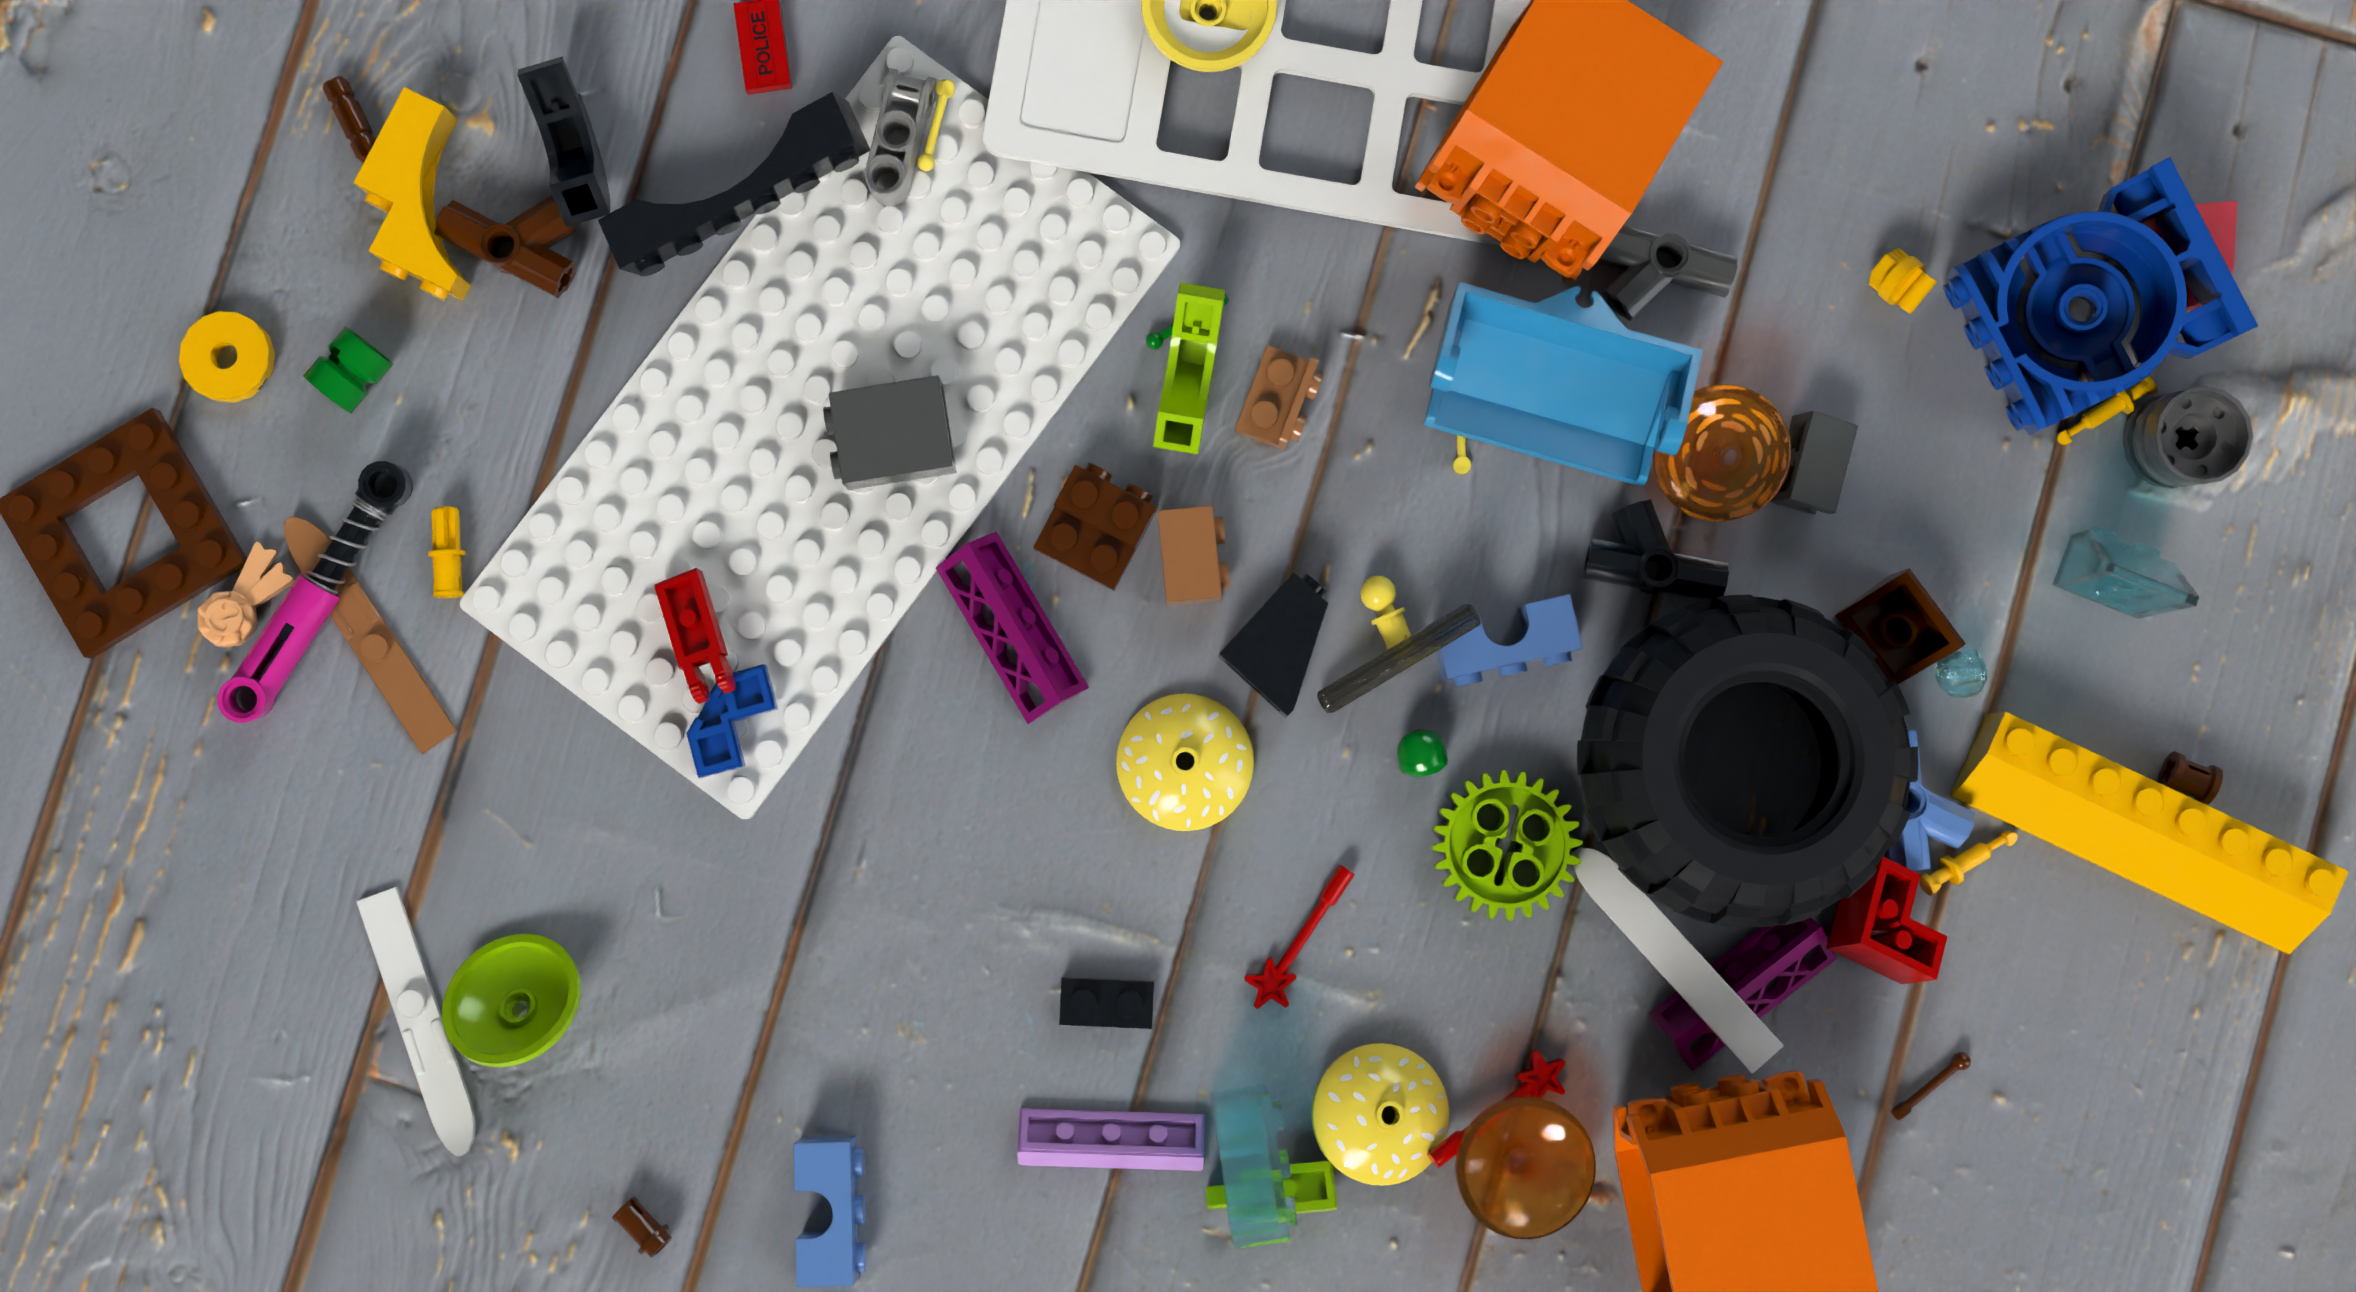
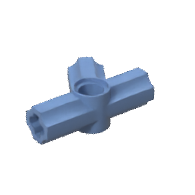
(1929, 817)

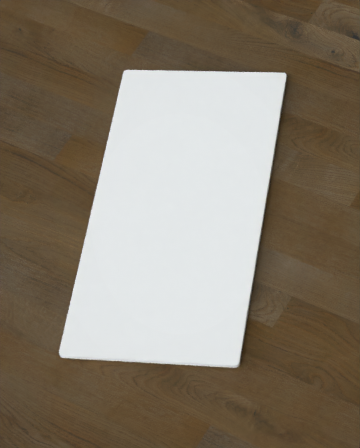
(722, 449)

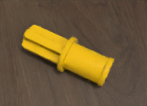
(446, 553)

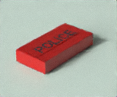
(762, 46)

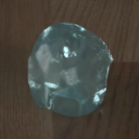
(1961, 673)

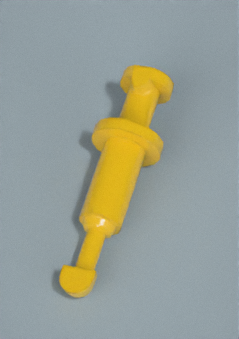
(2108, 408)
(1954, 868)

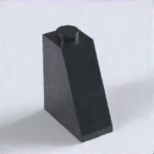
(1279, 641)

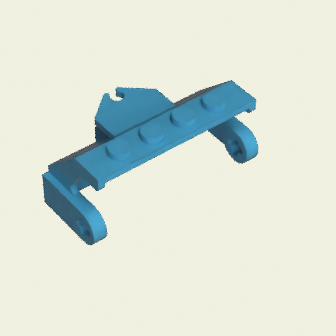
(1560, 382)

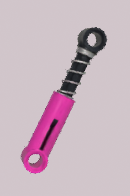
(311, 599)

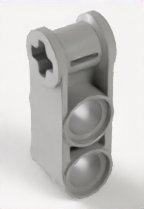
(904, 106)

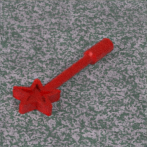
(1275, 979)
(1537, 1081)

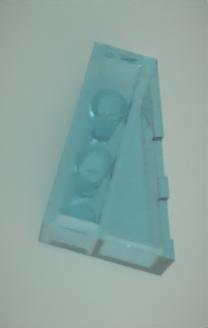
(1253, 1166)

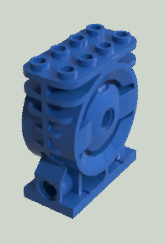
(1992, 282)

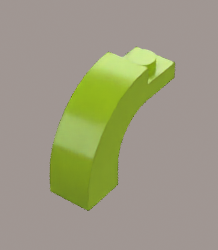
(1189, 368)

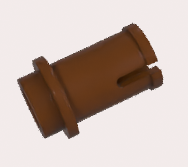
(642, 1227)

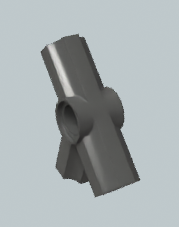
(1646, 278)

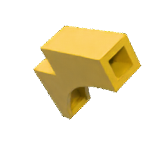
(401, 182)

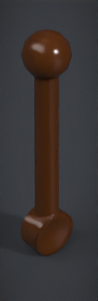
(1960, 1062)

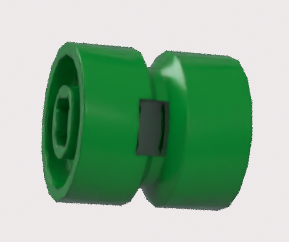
(348, 370)

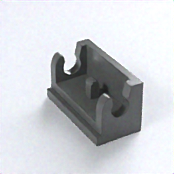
(1817, 463)

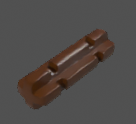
(350, 116)

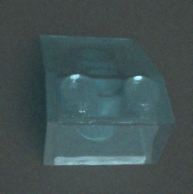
(2122, 575)

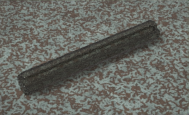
(1398, 658)

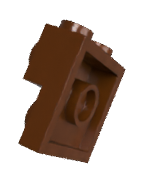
(1096, 525)

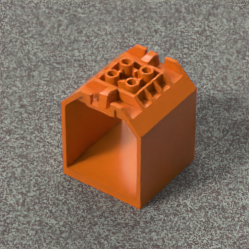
(1568, 128)
(1742, 1189)

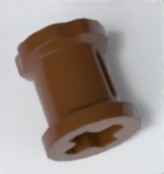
(2191, 778)

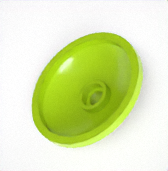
(497, 985)

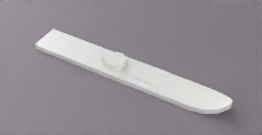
(1676, 960)
(419, 1019)

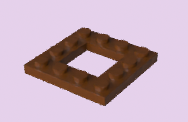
(38, 523)

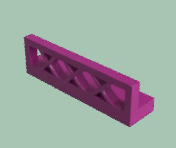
(1016, 621)
(1748, 970)

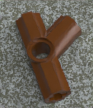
(532, 236)

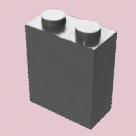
(890, 433)

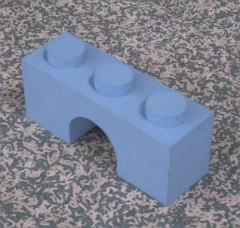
(1546, 634)
(832, 1169)

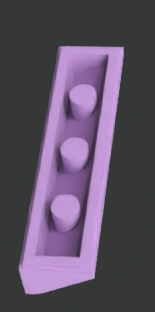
(1111, 1139)

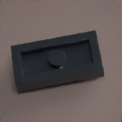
(1106, 1003)

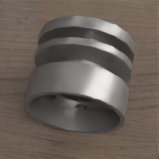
(2211, 440)

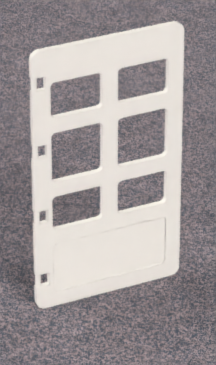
(1089, 86)

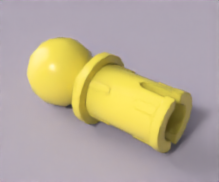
(1379, 595)

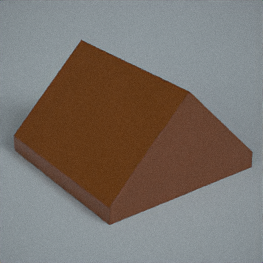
(1901, 626)

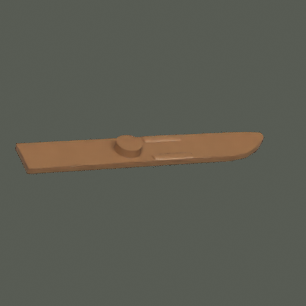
(374, 644)

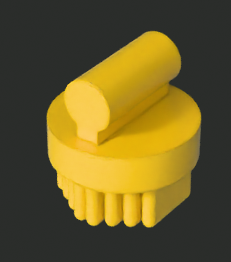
(1901, 280)

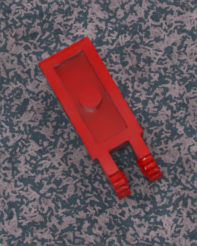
(694, 632)

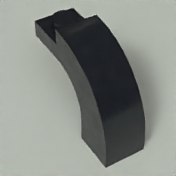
(569, 140)

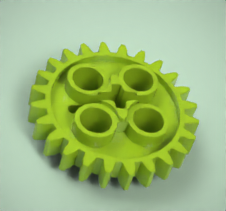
(1547, 854)

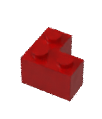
(1878, 932)

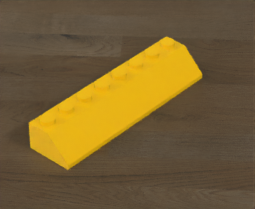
(2147, 832)

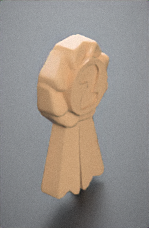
(231, 616)

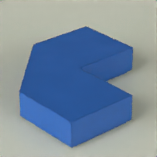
(714, 734)

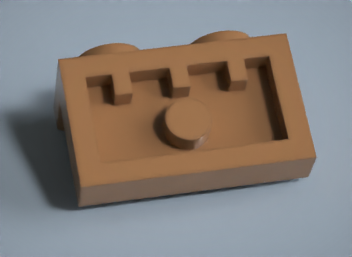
(1277, 396)

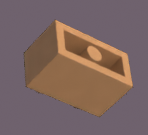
(1191, 556)

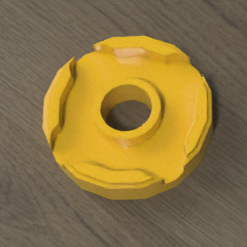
(200, 356)

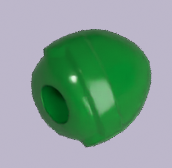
(1421, 753)

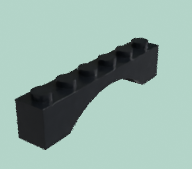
(814, 143)

